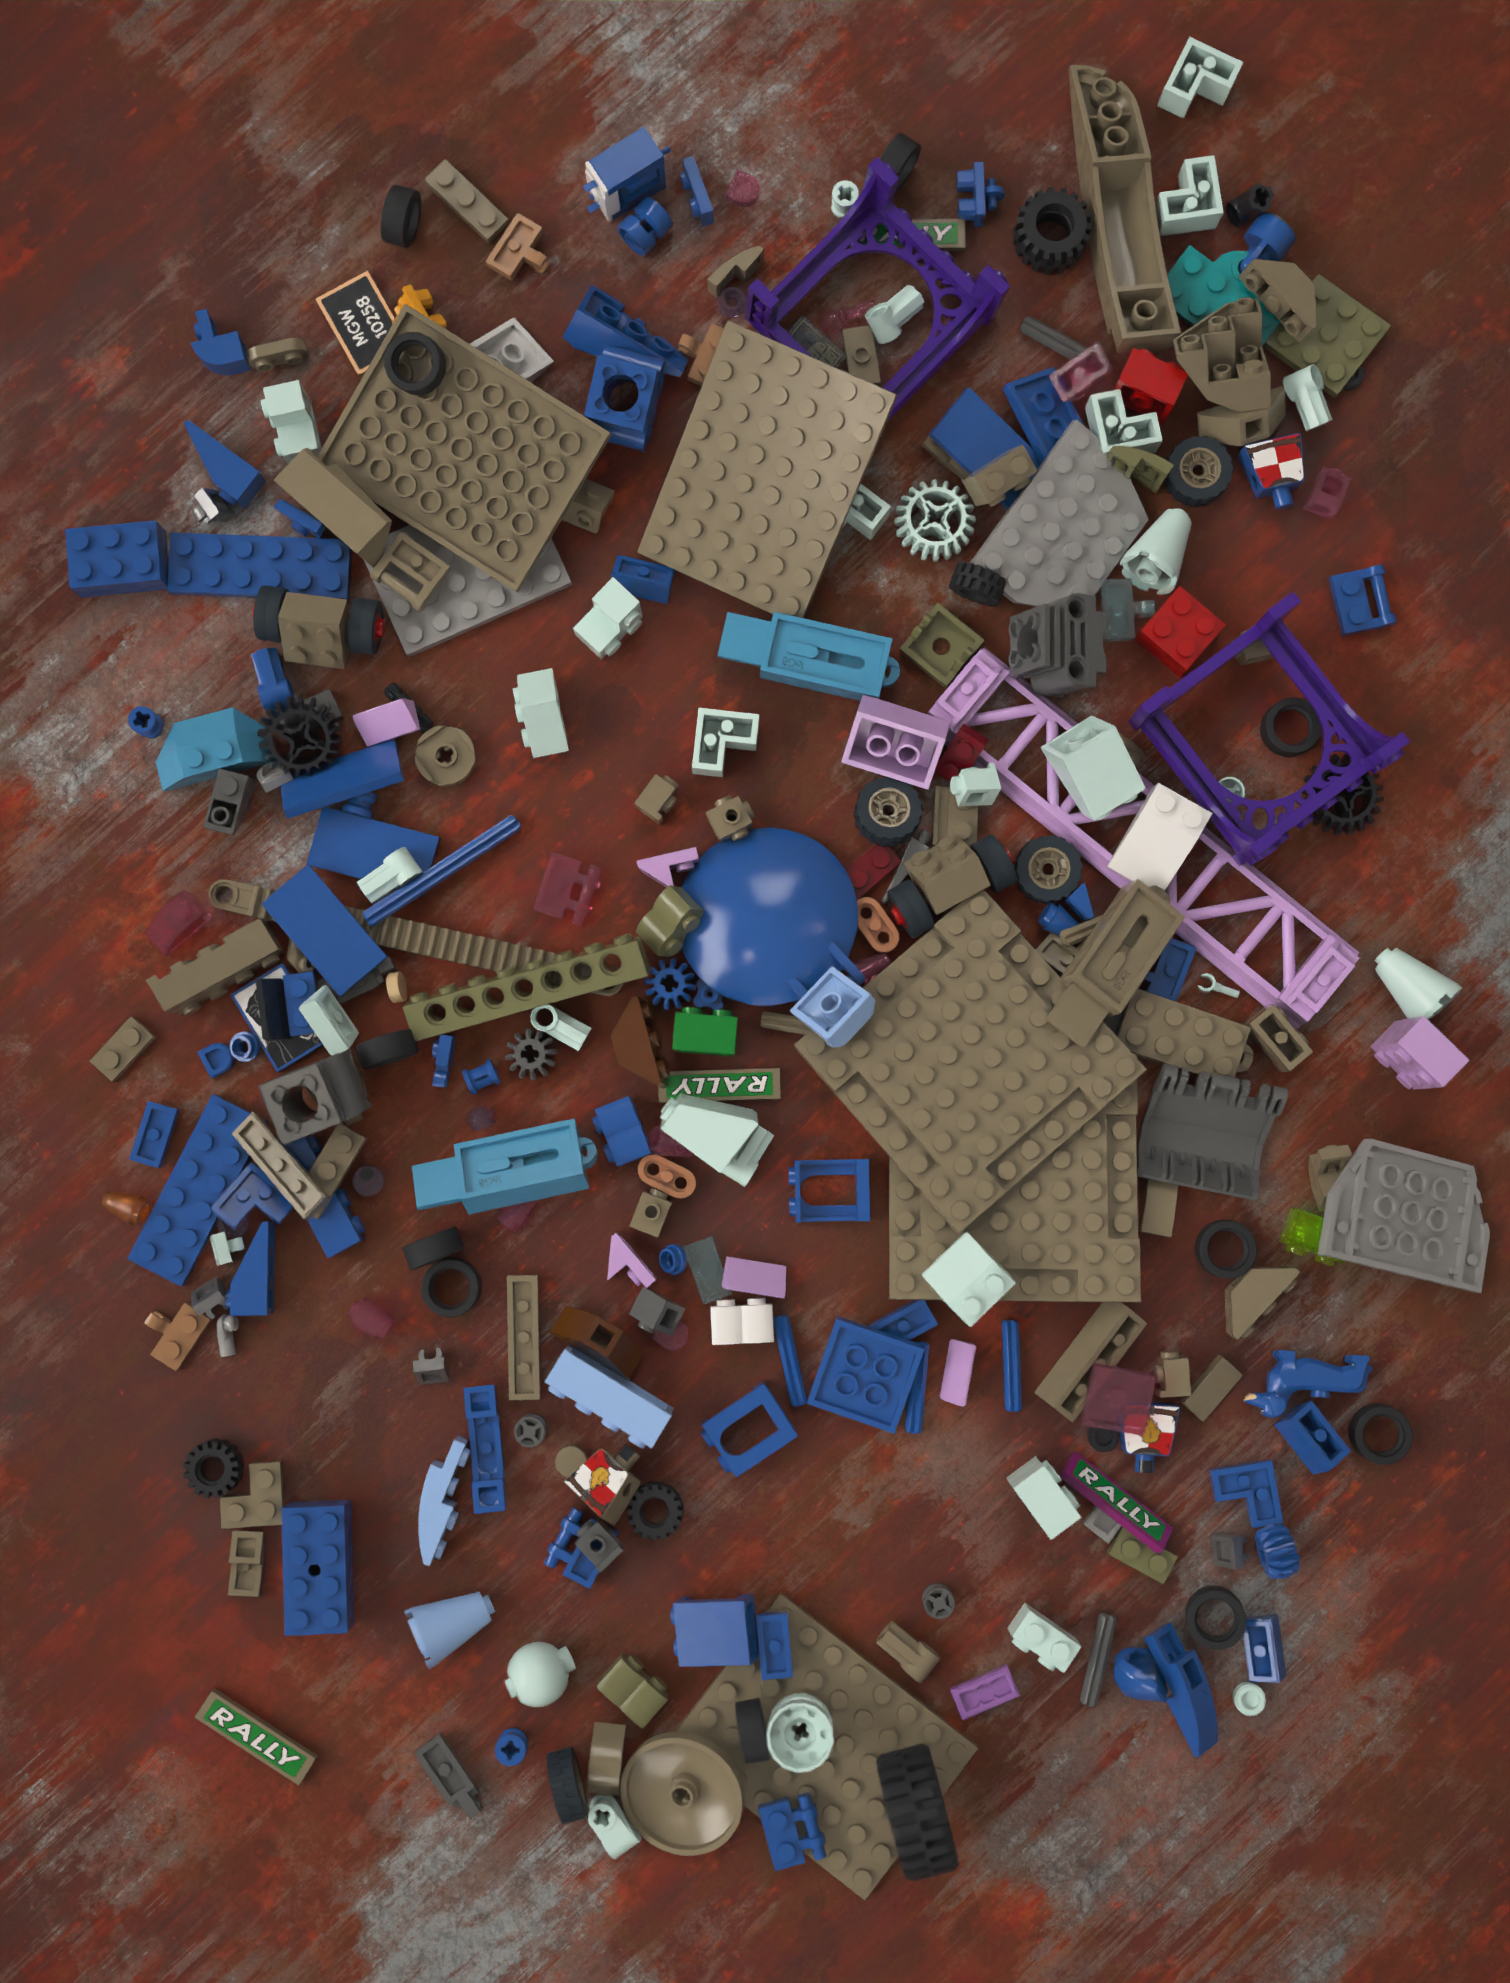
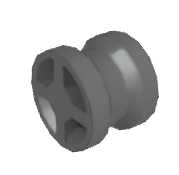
(526, 1433)
(942, 1604)

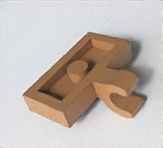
(518, 247)
(702, 352)
(178, 1335)

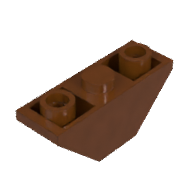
(638, 1045)
(598, 1340)

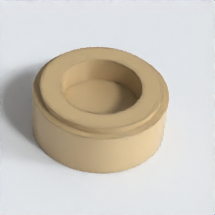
(396, 987)

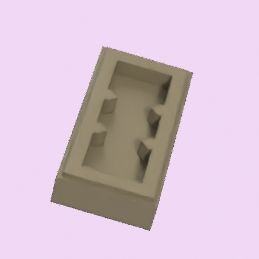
(861, 354)

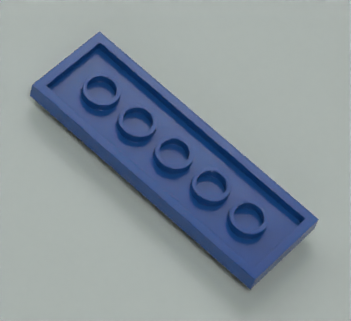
(244, 563)
(182, 1213)

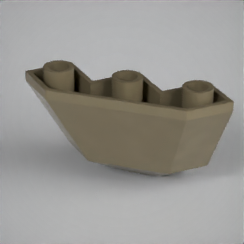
(1227, 356)

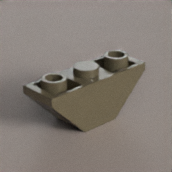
(1284, 293)
(1242, 428)
(1255, 1295)

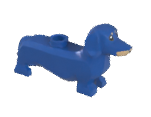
(1310, 1375)

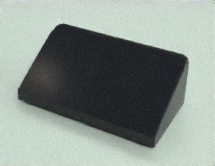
(272, 1009)

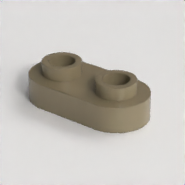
(271, 354)

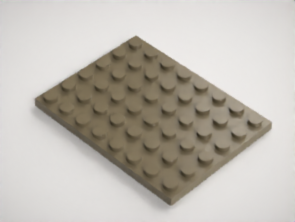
(472, 463)
(766, 472)
(869, 1719)

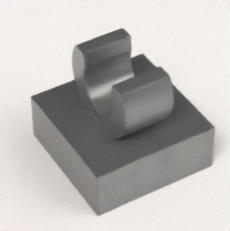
(211, 507)
(208, 1296)
(431, 1370)
(1228, 1550)

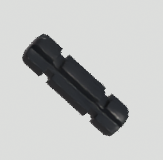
(394, 692)

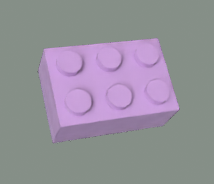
(895, 741)
(1418, 1054)

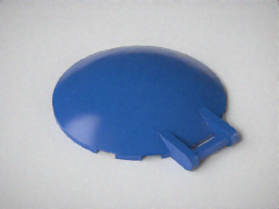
(771, 917)

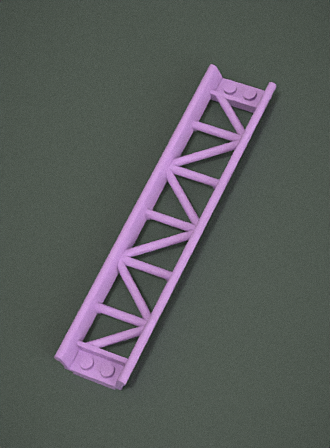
(1302, 991)

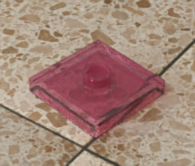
(1118, 1399)

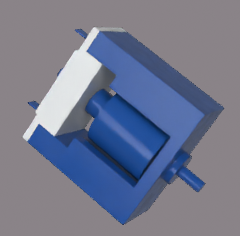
(625, 174)

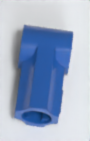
(271, 678)

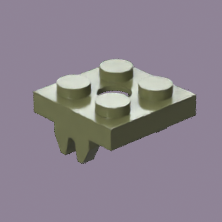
(937, 625)

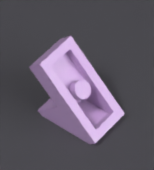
(659, 866)
(623, 1254)

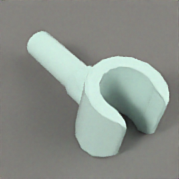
(1217, 987)

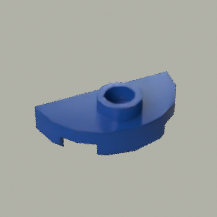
(300, 520)

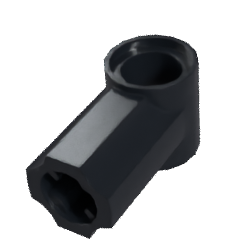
(1249, 204)

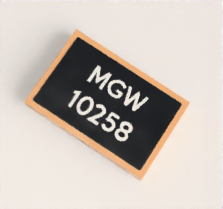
(358, 319)

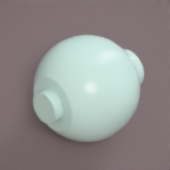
(539, 1673)

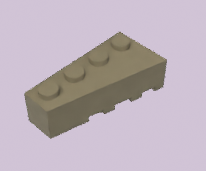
(217, 968)

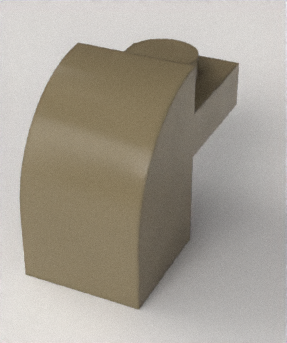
(1325, 1169)
(606, 1758)

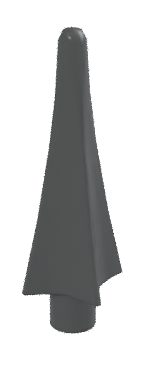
(914, 846)

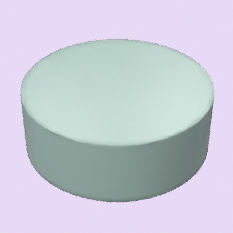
(1249, 1698)

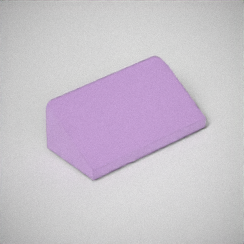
(387, 722)
(754, 1277)
(958, 1372)

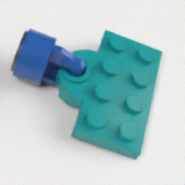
(1205, 286)

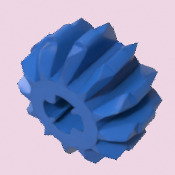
(678, 978)
(1277, 1551)

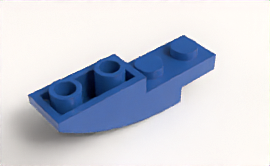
(1191, 1694)

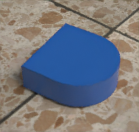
(216, 1059)

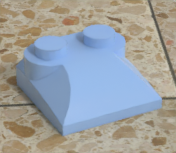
(835, 1008)

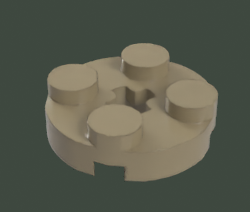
(445, 773)

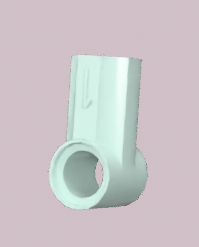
(888, 317)
(1306, 391)
(395, 872)
(563, 1027)
(746, 1159)

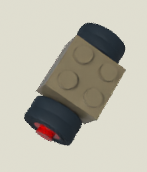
(318, 627)
(948, 876)

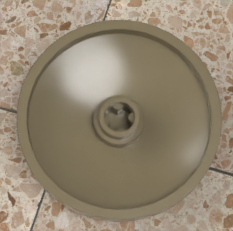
(682, 1793)

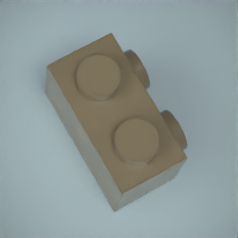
(1000, 475)
(1278, 1038)

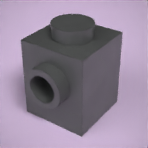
(656, 1312)

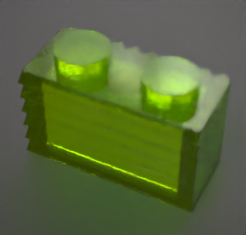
(1303, 1235)

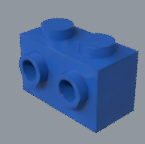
(1312, 1437)

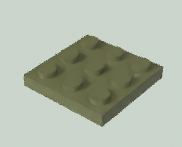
(1338, 342)

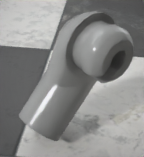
(225, 1328)

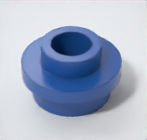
(237, 1046)
(672, 1259)

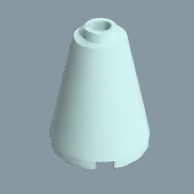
(1159, 553)
(1414, 984)

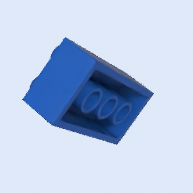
(321, 1536)

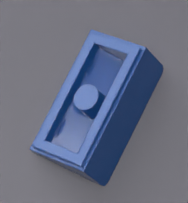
(644, 578)
(1264, 1649)

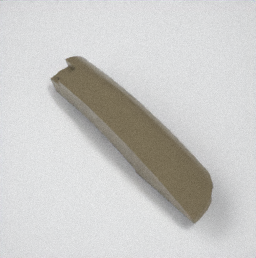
(1120, 196)

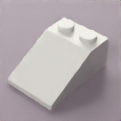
(515, 350)
(1159, 838)

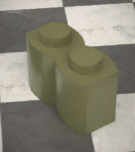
(669, 921)
(633, 1689)

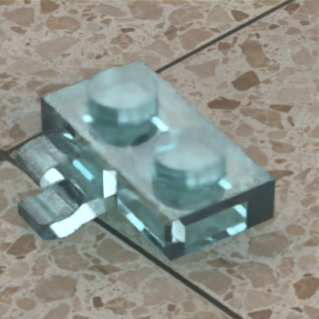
(1121, 610)

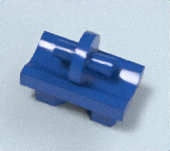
(973, 182)

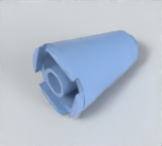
(448, 1624)

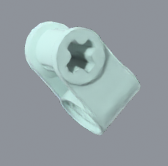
(612, 1829)

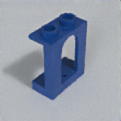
(808, 1213)
(718, 1423)

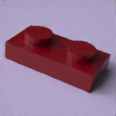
(961, 752)
(872, 868)

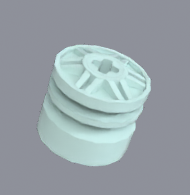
(805, 1750)

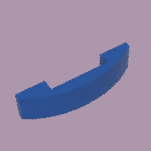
(486, 1449)

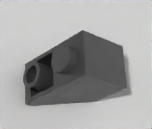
(229, 802)

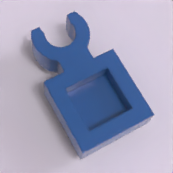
(443, 1052)

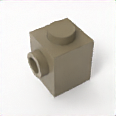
(651, 1212)

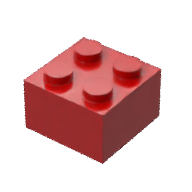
(1150, 384)
(1179, 631)

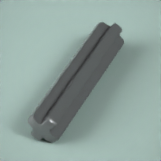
(1051, 338)
(1098, 1659)

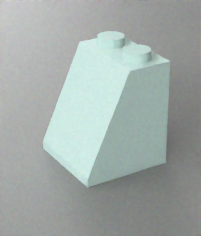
(1094, 767)
(708, 1127)

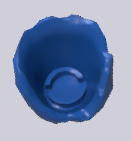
(1139, 1675)

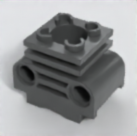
(1059, 645)
(336, 1090)

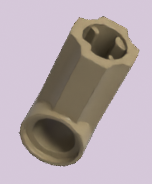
(915, 1657)

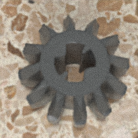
(537, 1046)

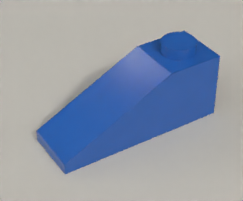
(229, 472)
(253, 1283)

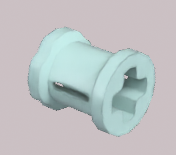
(843, 190)

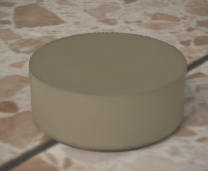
(569, 1459)

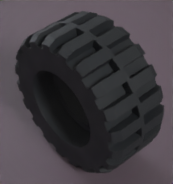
(917, 1812)

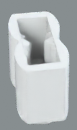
(742, 1322)

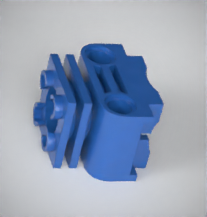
(620, 366)

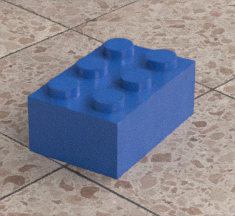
(117, 558)

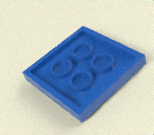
(865, 1374)

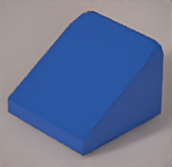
(1080, 903)

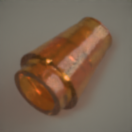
(127, 1207)

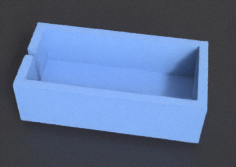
(610, 1396)

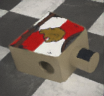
(606, 1482)

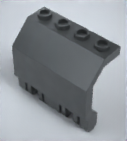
(1206, 1131)

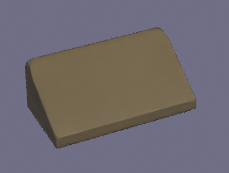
(1211, 1387)

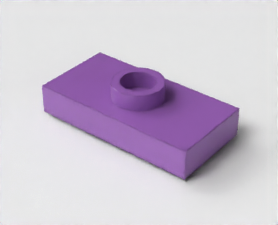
(984, 1692)

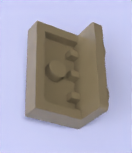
(589, 506)

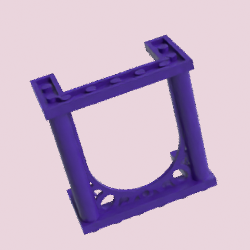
(874, 207)
(1363, 744)

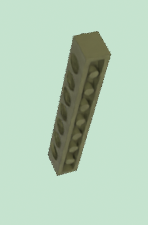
(426, 1023)

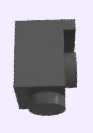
(611, 1543)

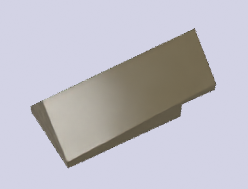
(337, 504)

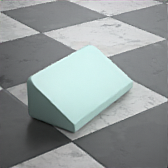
(329, 1021)

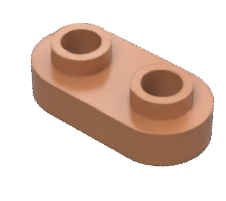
(876, 924)
(667, 1175)

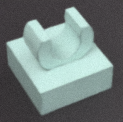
(223, 1248)

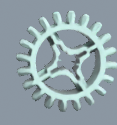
(941, 530)

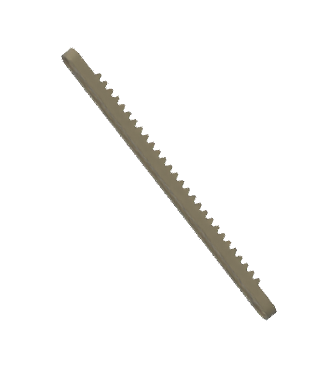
(414, 937)

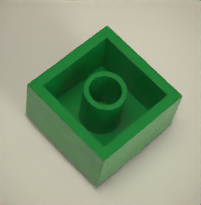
(705, 1033)

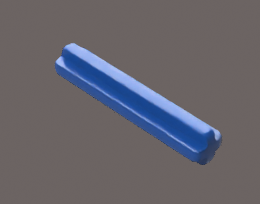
(789, 1360)
(1011, 1365)
(916, 1396)

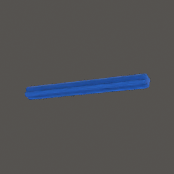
(441, 870)

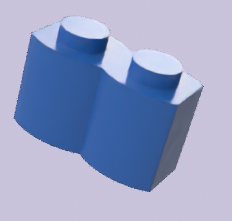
(622, 1131)

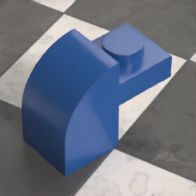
(220, 353)

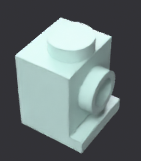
(976, 786)

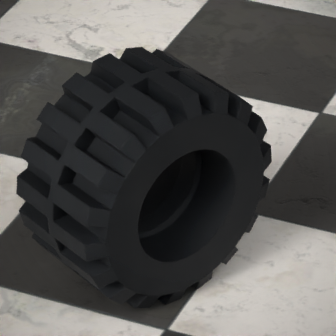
(1057, 208)

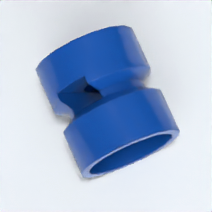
(647, 224)

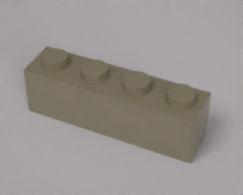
(1100, 1341)

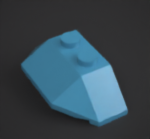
(209, 743)

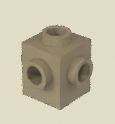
(726, 829)

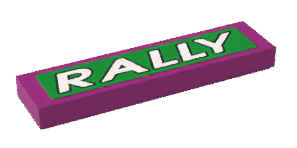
(1116, 1502)

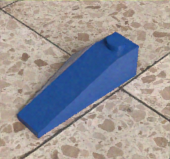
(602, 322)

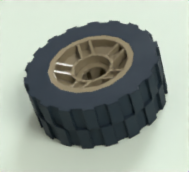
(1214, 469)
(902, 803)
(1065, 870)
(567, 1785)

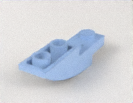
(436, 1510)

